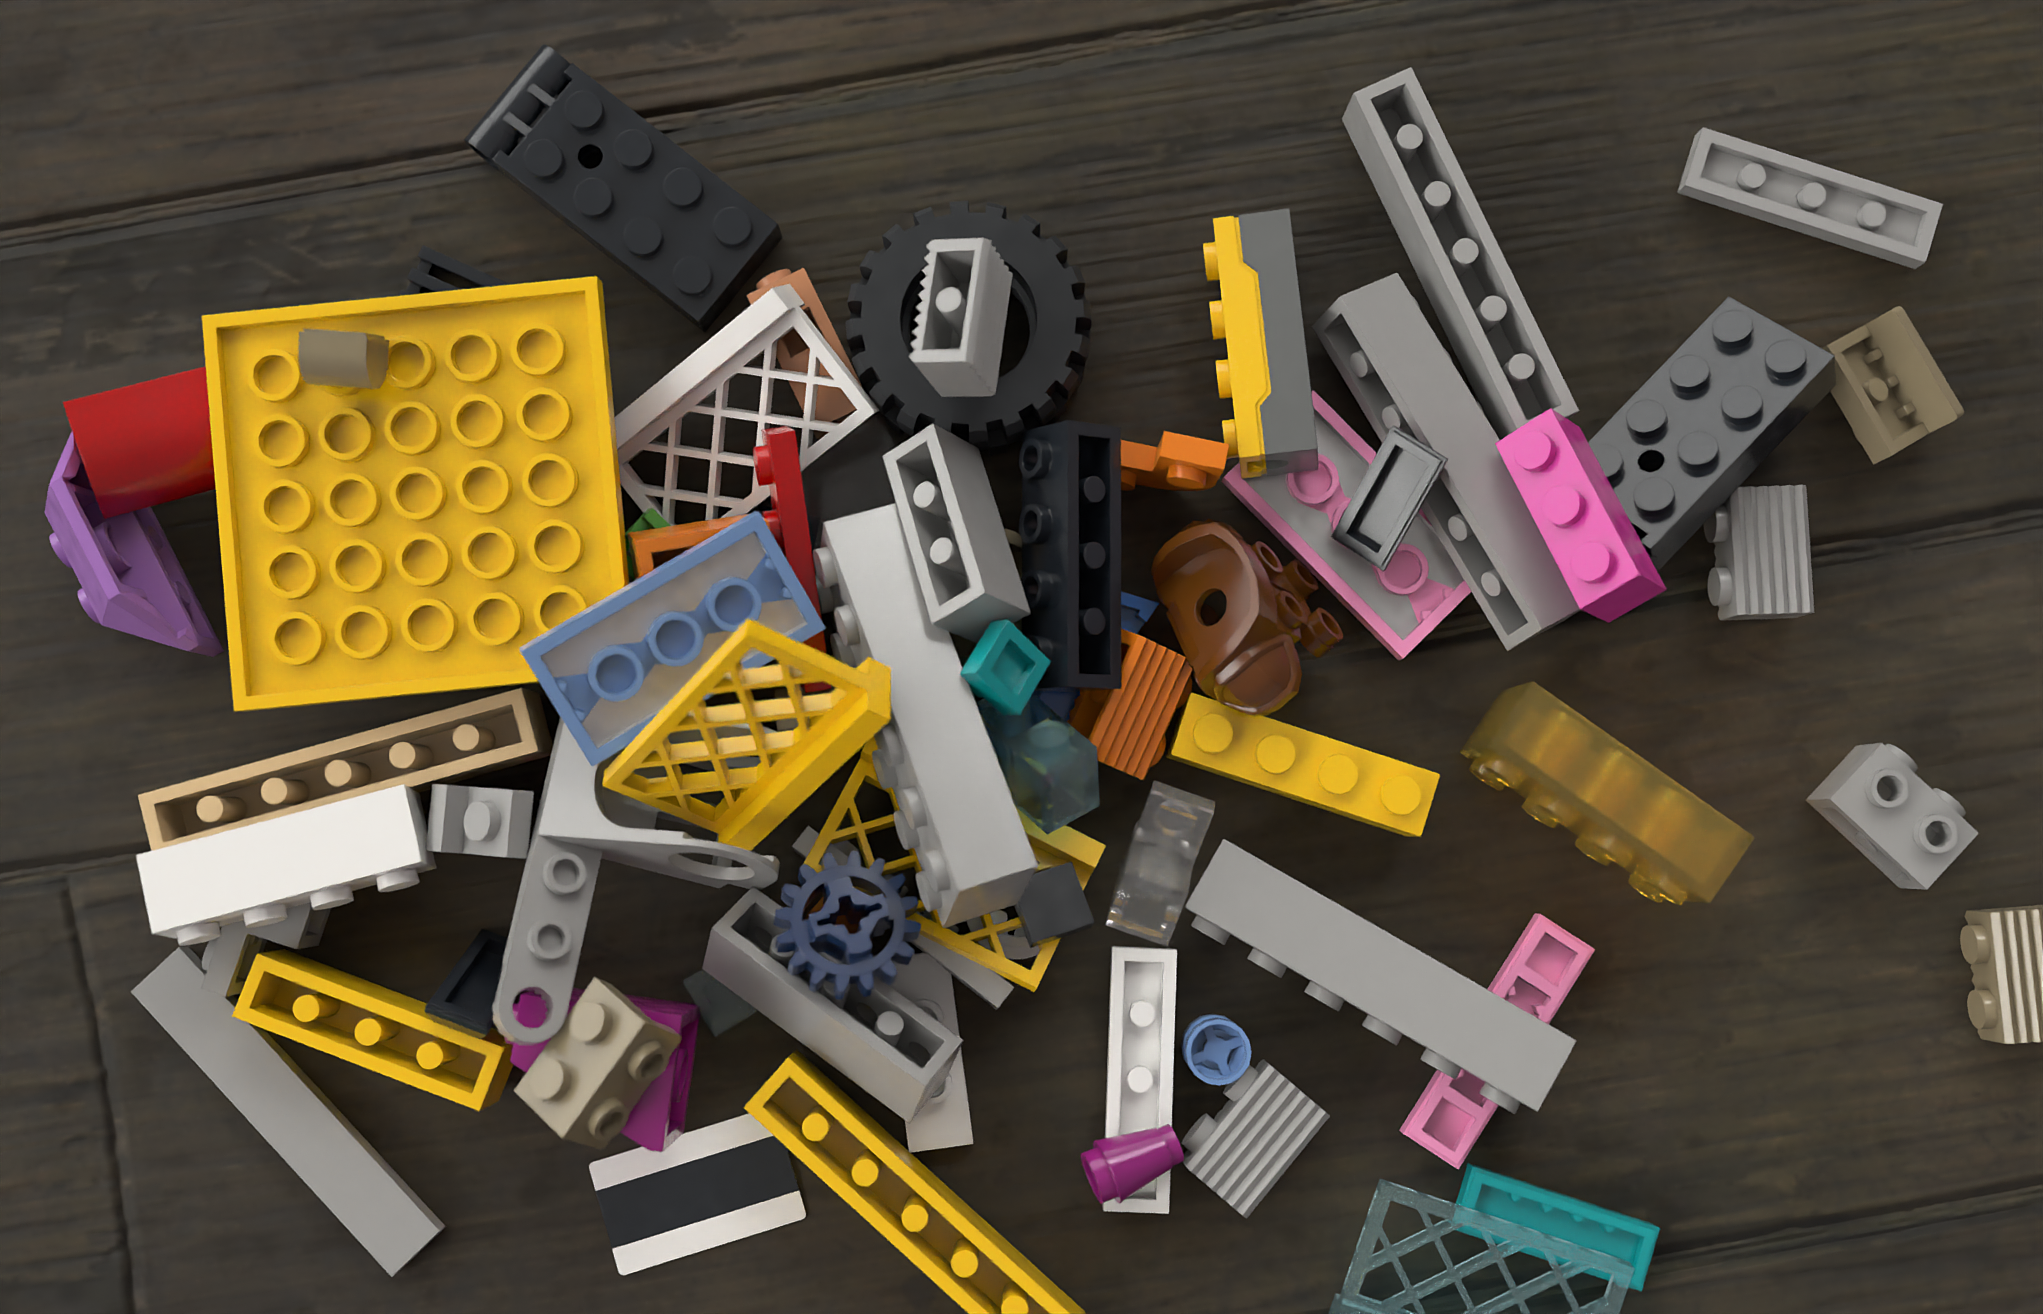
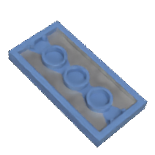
(643, 643)

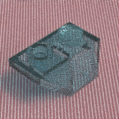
(1044, 763)

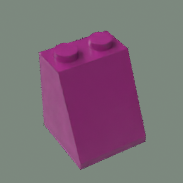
(662, 1108)

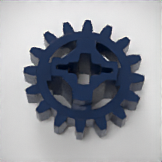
(853, 950)

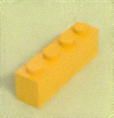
(1303, 766)
(372, 1028)

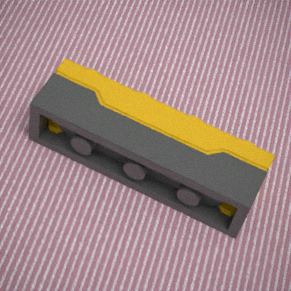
(1264, 344)

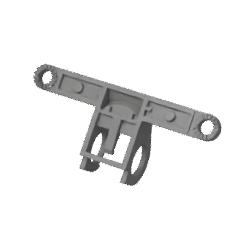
(571, 834)

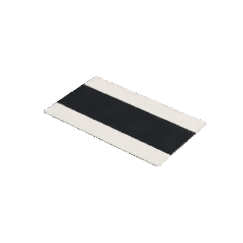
(695, 1193)

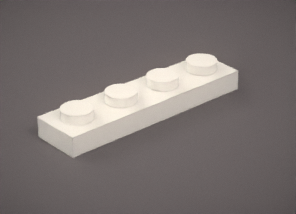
(1141, 1056)

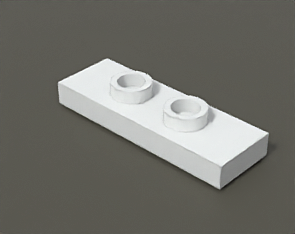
(946, 1115)

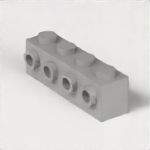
(873, 1040)

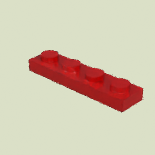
(779, 467)

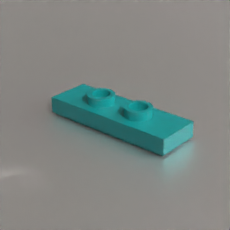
(1559, 1217)

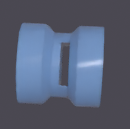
(1222, 1057)

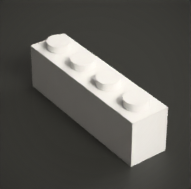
(285, 864)

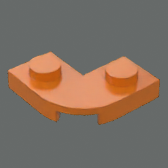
(1175, 465)

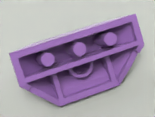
(123, 564)

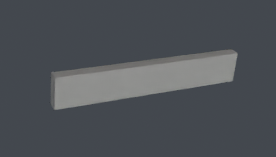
(290, 1112)

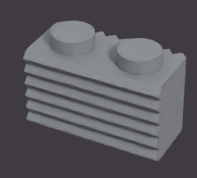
(962, 317)
(1761, 554)
(1252, 1136)

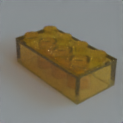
(1605, 796)

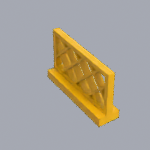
(791, 761)
(1049, 851)

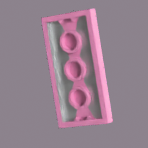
(1304, 510)

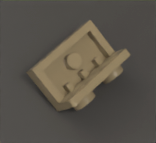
(1890, 385)
(597, 1066)

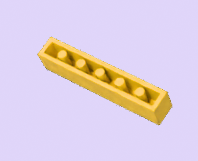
(901, 1195)

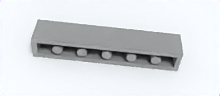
(1455, 254)
(1475, 507)
(1381, 976)

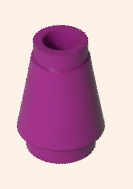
(1130, 1161)

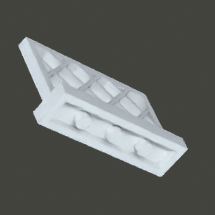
(709, 371)

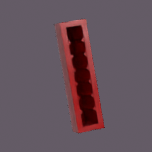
(146, 441)

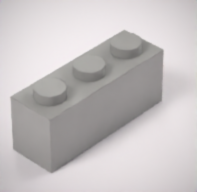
(955, 533)

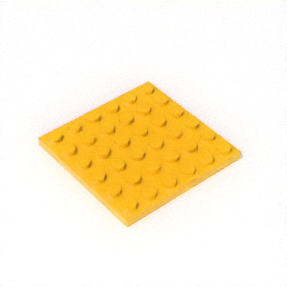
(417, 521)

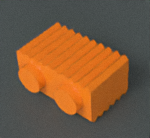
(1132, 721)

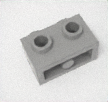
(1893, 815)

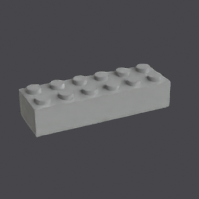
(935, 744)

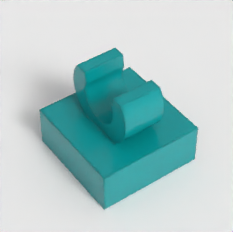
(1004, 668)

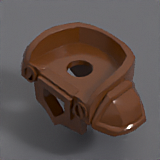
(1250, 652)

